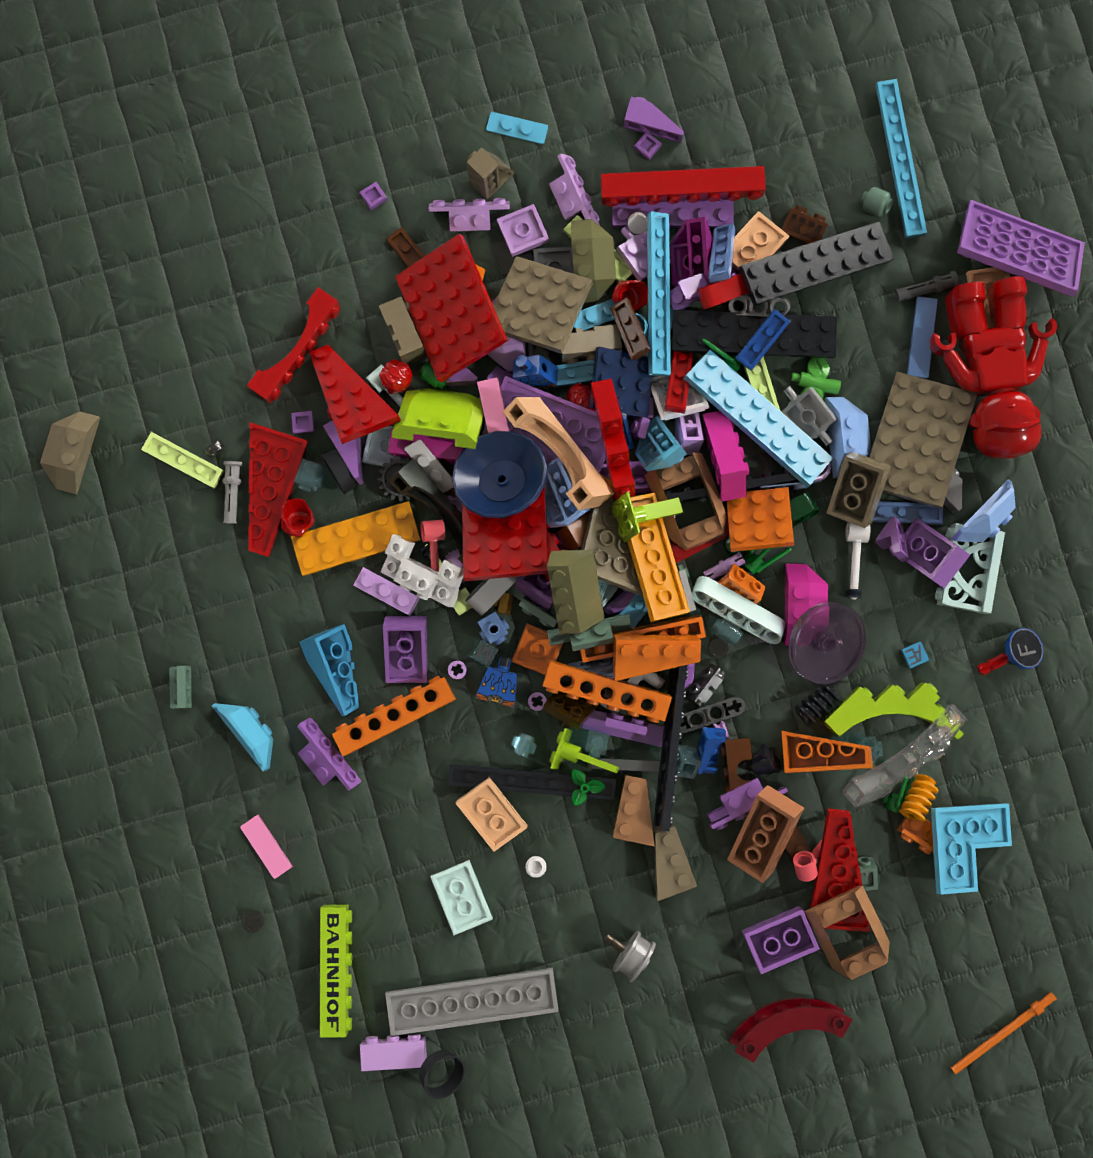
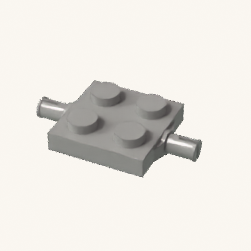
(809, 413)

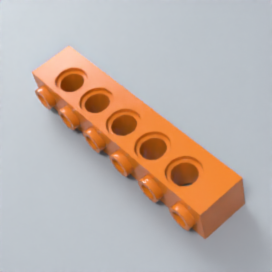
(681, 626)
(660, 700)
(348, 744)

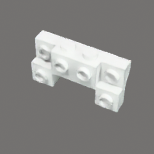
(415, 576)

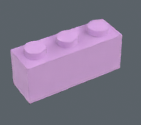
(386, 591)
(393, 1052)

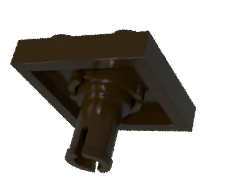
(569, 710)

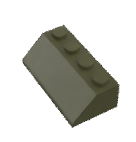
(575, 590)

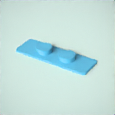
(517, 128)
(595, 315)

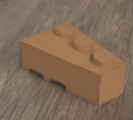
(633, 812)

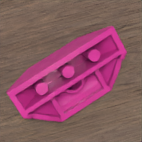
(802, 592)

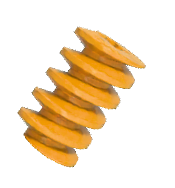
(919, 797)

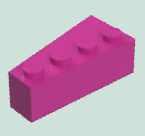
(440, 447)
(725, 455)

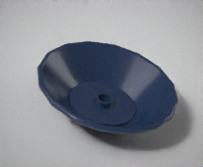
(496, 458)

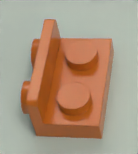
(743, 584)
(918, 832)

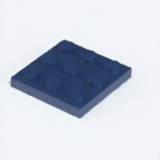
(629, 379)

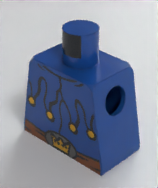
(535, 371)
(499, 684)

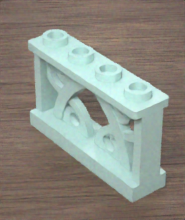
(986, 593)

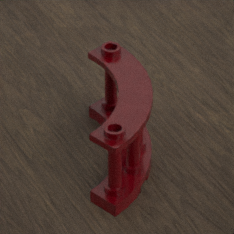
(786, 1017)

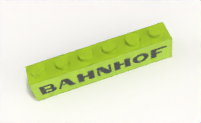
(335, 970)

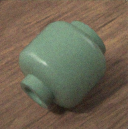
(876, 202)

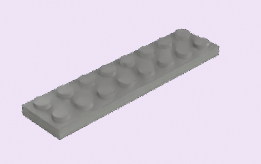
(471, 1001)

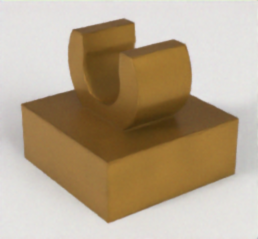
(504, 604)

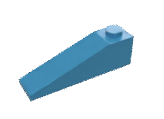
(331, 662)

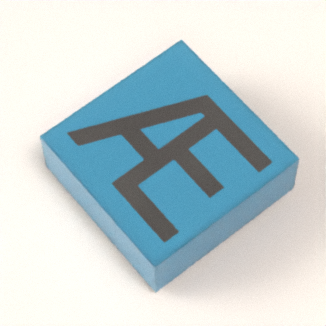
(914, 655)

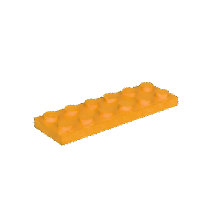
(354, 538)
(656, 567)

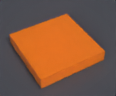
(534, 650)

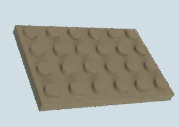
(922, 437)

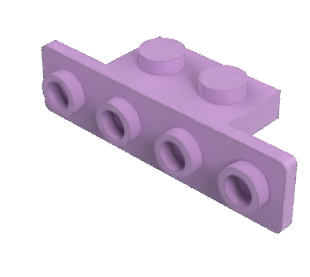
(570, 192)
(469, 215)

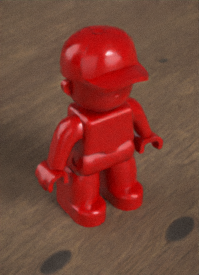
(996, 363)

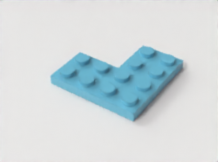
(957, 835)

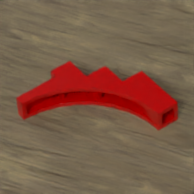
(613, 438)

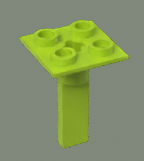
(630, 516)
(573, 753)

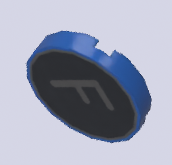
(1024, 648)

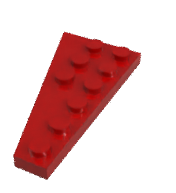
(351, 401)

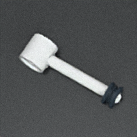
(856, 535)

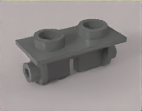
(699, 691)

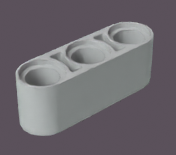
(750, 310)
(488, 593)

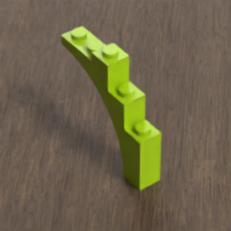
(860, 706)

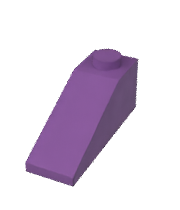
(644, 117)

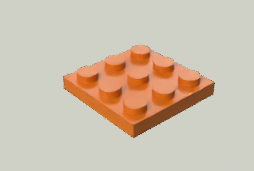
(760, 520)

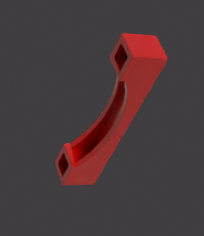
(269, 382)

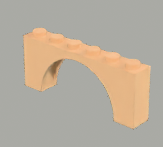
(533, 415)

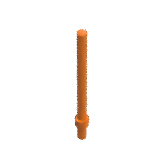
(1036, 1008)

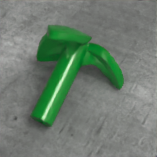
(579, 795)

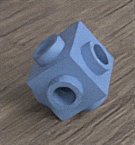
(493, 621)

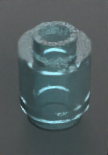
(727, 631)

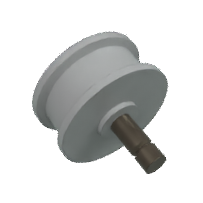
(633, 956)

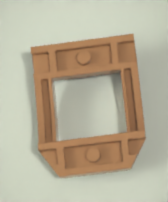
(679, 473)
(839, 909)

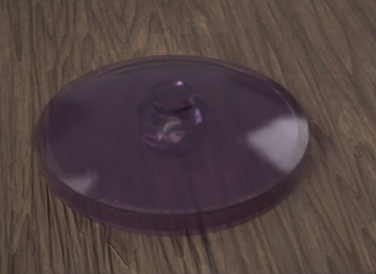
(827, 642)

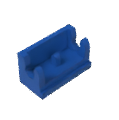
(709, 748)

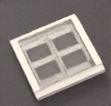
(695, 401)

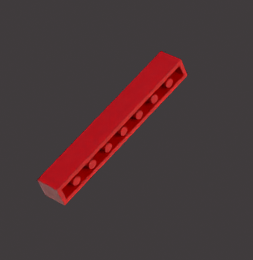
(682, 186)

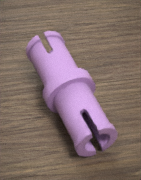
(724, 566)

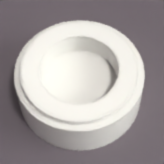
(637, 223)

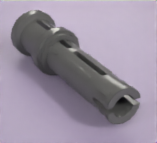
(935, 285)

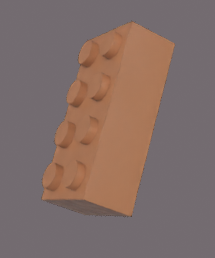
(765, 833)

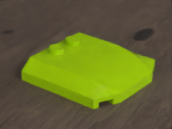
(440, 415)

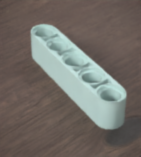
(738, 610)

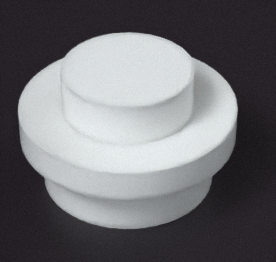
(535, 866)

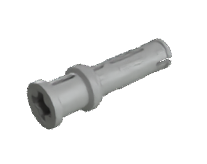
(231, 482)

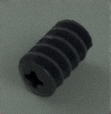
(817, 704)

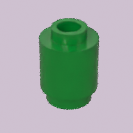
(429, 376)

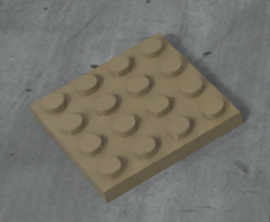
(540, 303)
(611, 554)

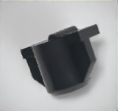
(765, 761)

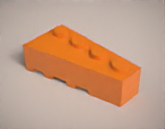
(652, 653)
(817, 754)

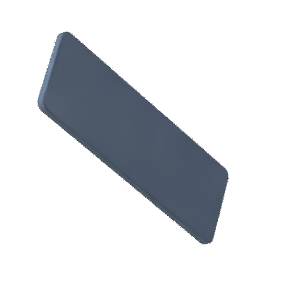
(797, 486)

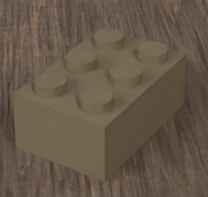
(858, 489)

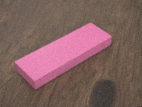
(493, 405)
(266, 846)

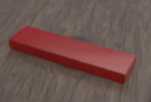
(678, 387)

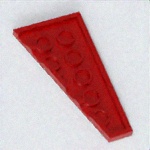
(272, 473)
(838, 868)

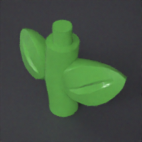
(816, 377)

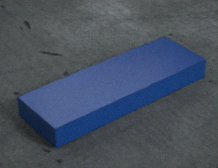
(762, 339)

